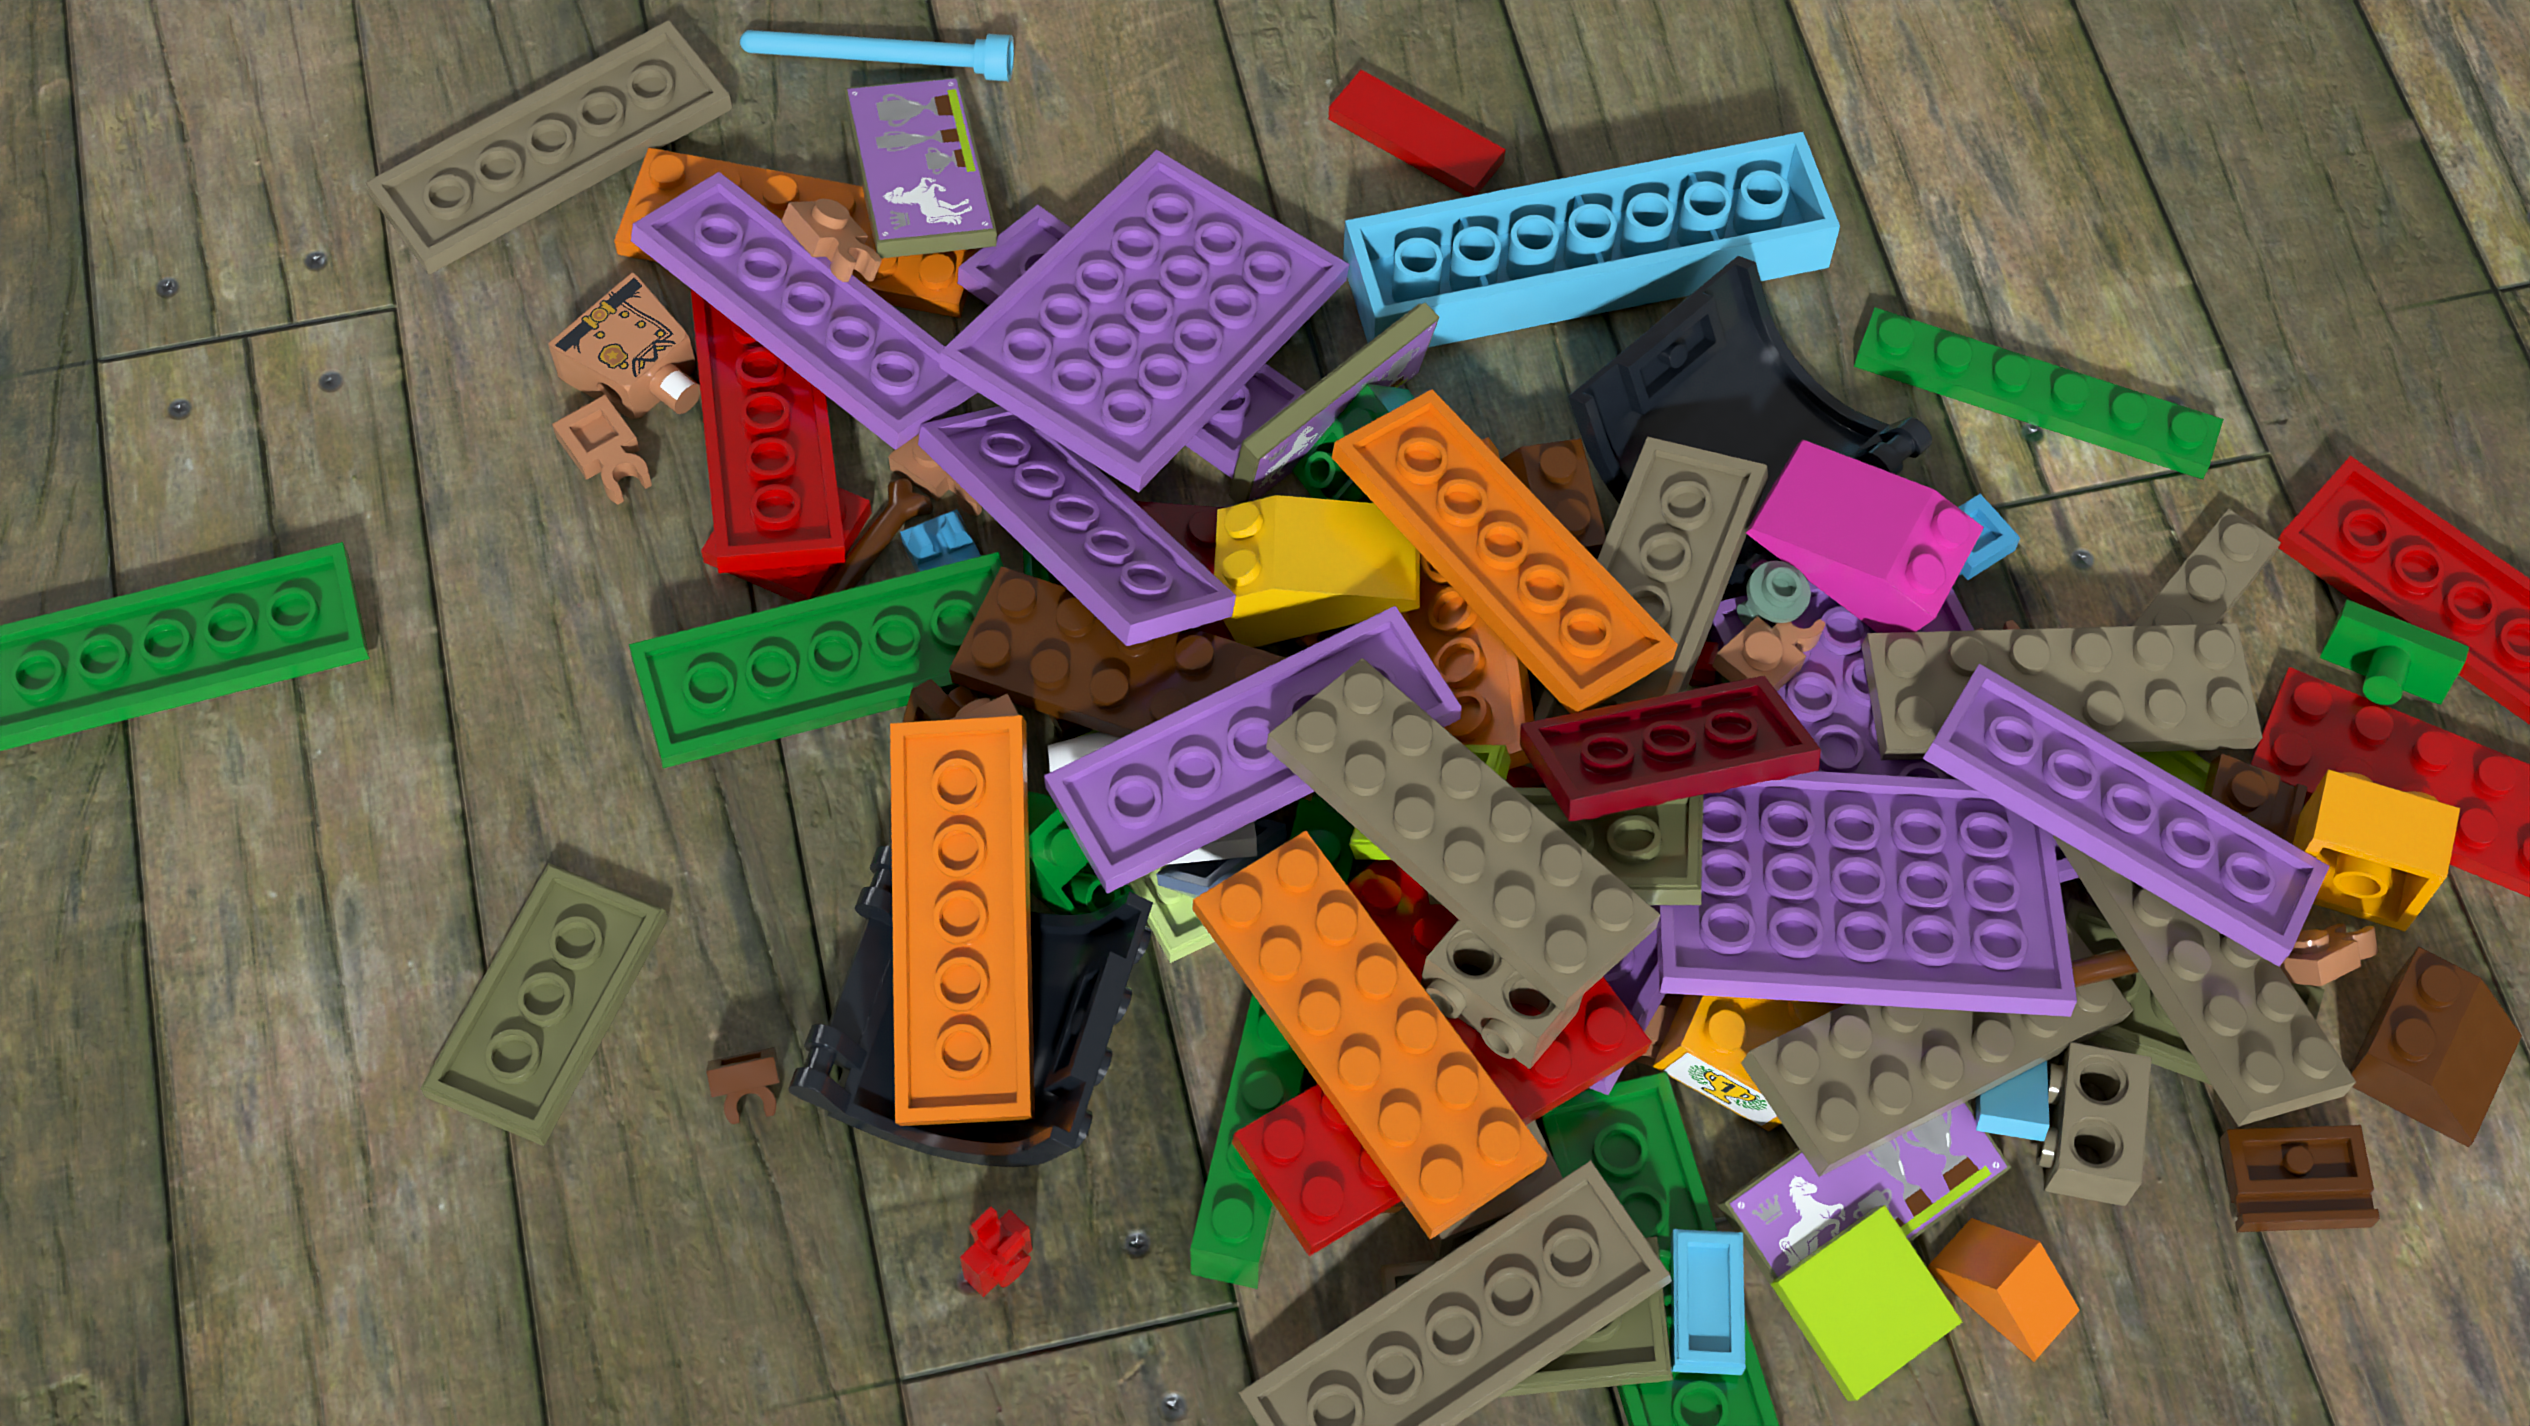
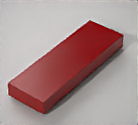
(1416, 134)

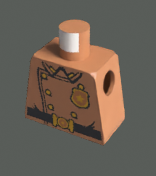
(628, 352)

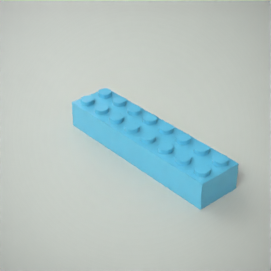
(1592, 240)

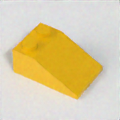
(1311, 566)

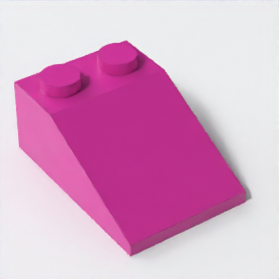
(1866, 537)

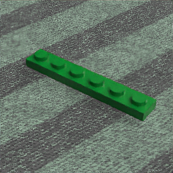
(2039, 393)

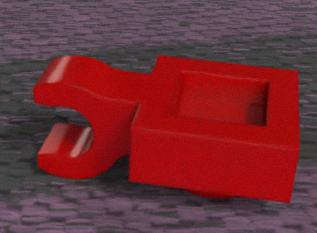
(998, 1251)

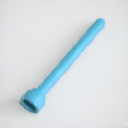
(987, 56)

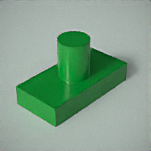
(2393, 655)

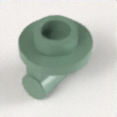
(1775, 593)

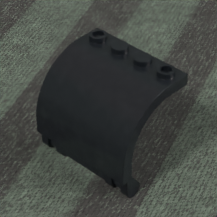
(1729, 386)
(1077, 999)

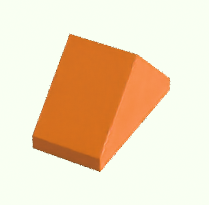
(2007, 1284)

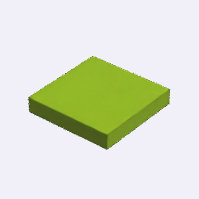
(1866, 1303)

